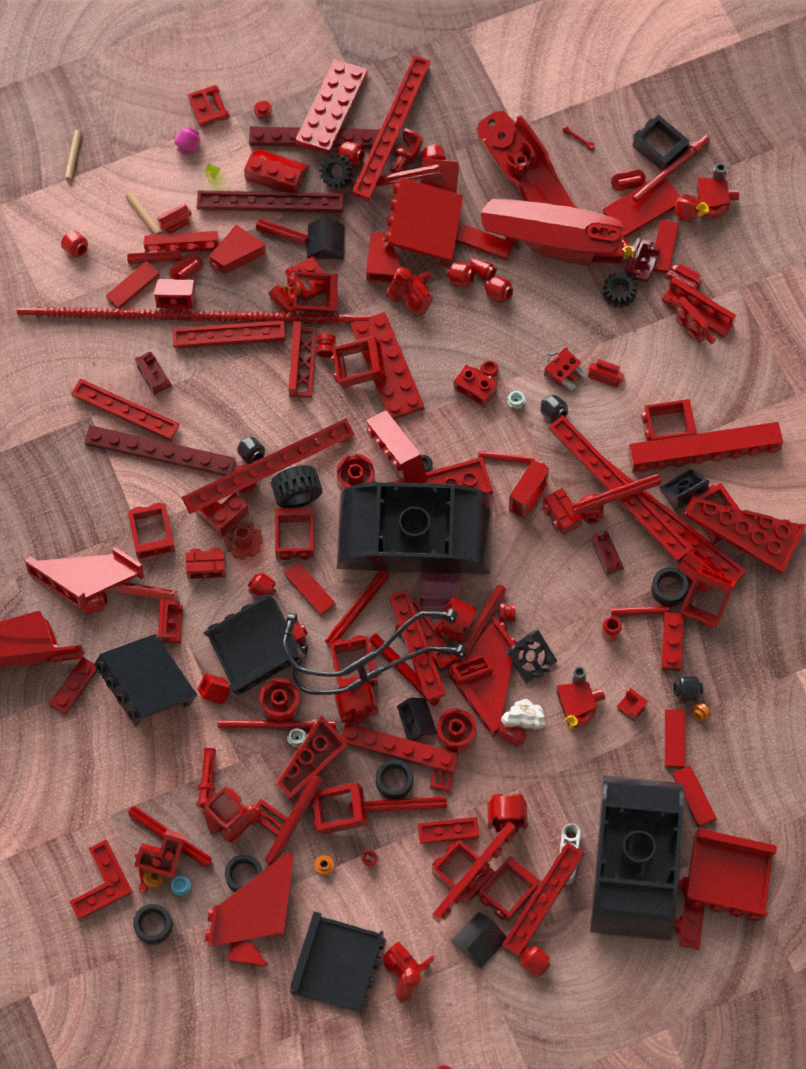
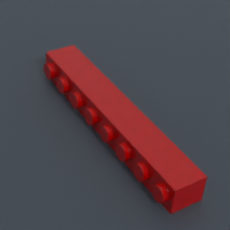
(705, 447)

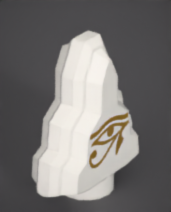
(524, 715)

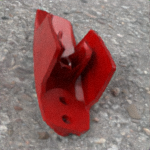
(522, 159)
(554, 229)
(32, 640)

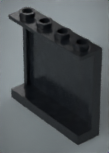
(252, 644)
(144, 678)
(337, 963)

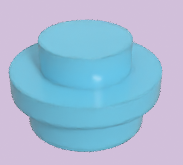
(180, 885)

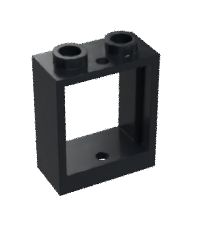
(650, 153)

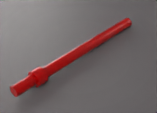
(693, 149)
(269, 724)

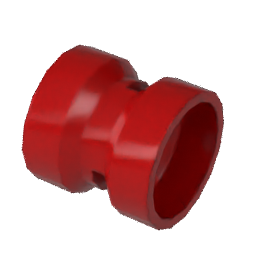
(326, 343)

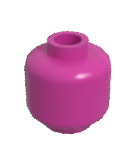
(187, 140)

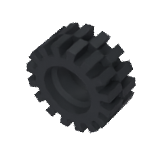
(327, 167)
(620, 279)

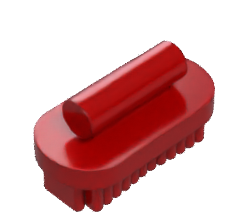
(628, 179)
(175, 218)
(186, 267)
(685, 275)
(606, 373)

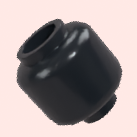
(553, 408)
(250, 449)
(687, 688)

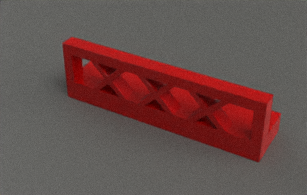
(182, 241)
(718, 317)
(296, 358)

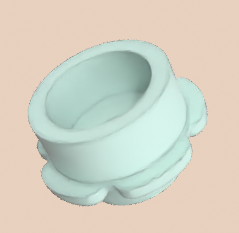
(516, 395)
(296, 733)

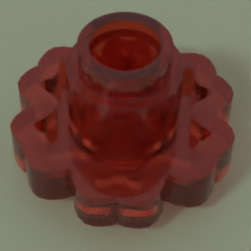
(243, 540)

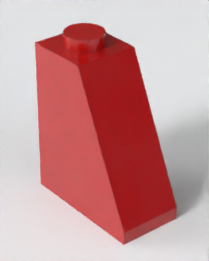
(236, 250)
(381, 263)

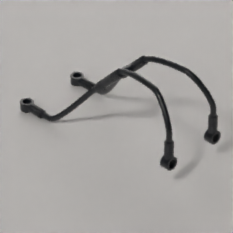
(450, 616)

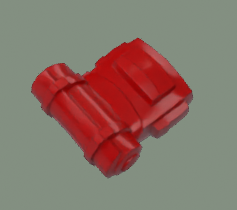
(410, 290)
(231, 813)
(405, 969)

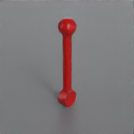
(590, 145)
(142, 888)

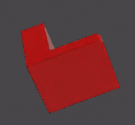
(213, 688)
(632, 704)

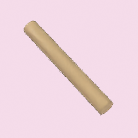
(73, 154)
(146, 217)

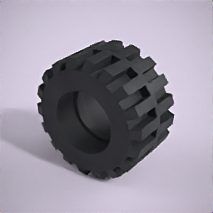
(296, 486)

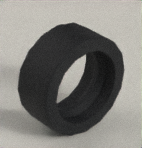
(669, 600)
(394, 764)
(236, 861)
(152, 939)

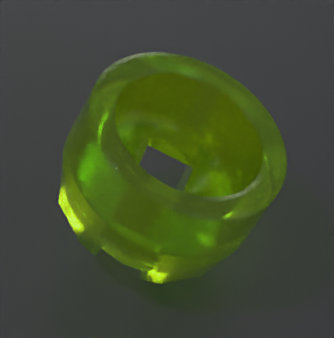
(212, 169)

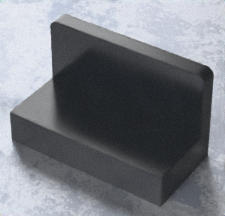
(416, 718)

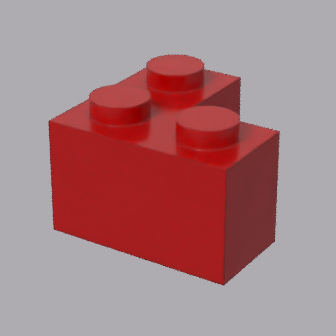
(223, 515)
(163, 859)

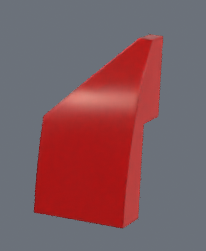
(246, 953)

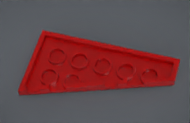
(754, 533)

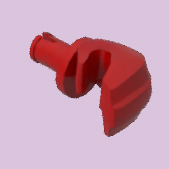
(414, 143)

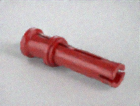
(206, 786)

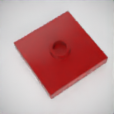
(447, 178)

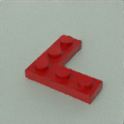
(112, 890)

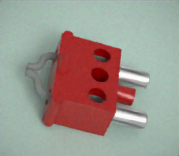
(565, 366)

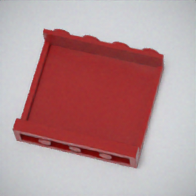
(423, 220)
(729, 874)

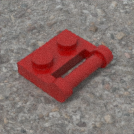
(202, 107)
(317, 287)

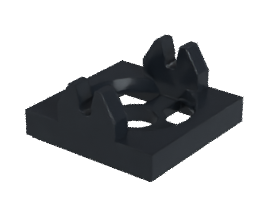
(513, 654)

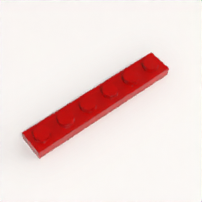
(228, 334)
(125, 409)
(415, 641)
(399, 748)
(469, 879)
(543, 899)

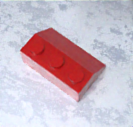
(275, 171)

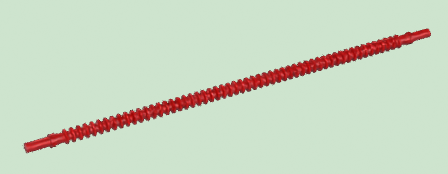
(38, 312)

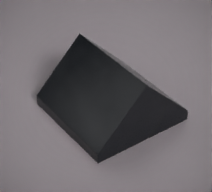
(325, 239)
(683, 488)
(480, 939)

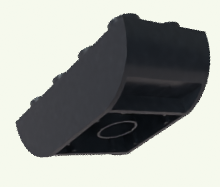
(415, 528)
(637, 858)

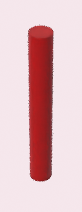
(505, 457)
(639, 610)

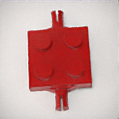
(692, 320)

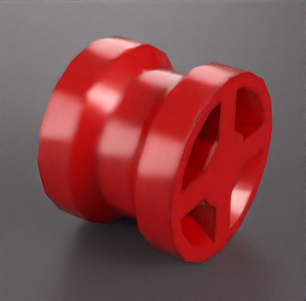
(507, 612)

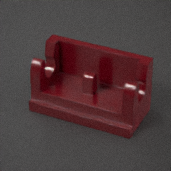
(644, 260)
(152, 373)
(606, 553)

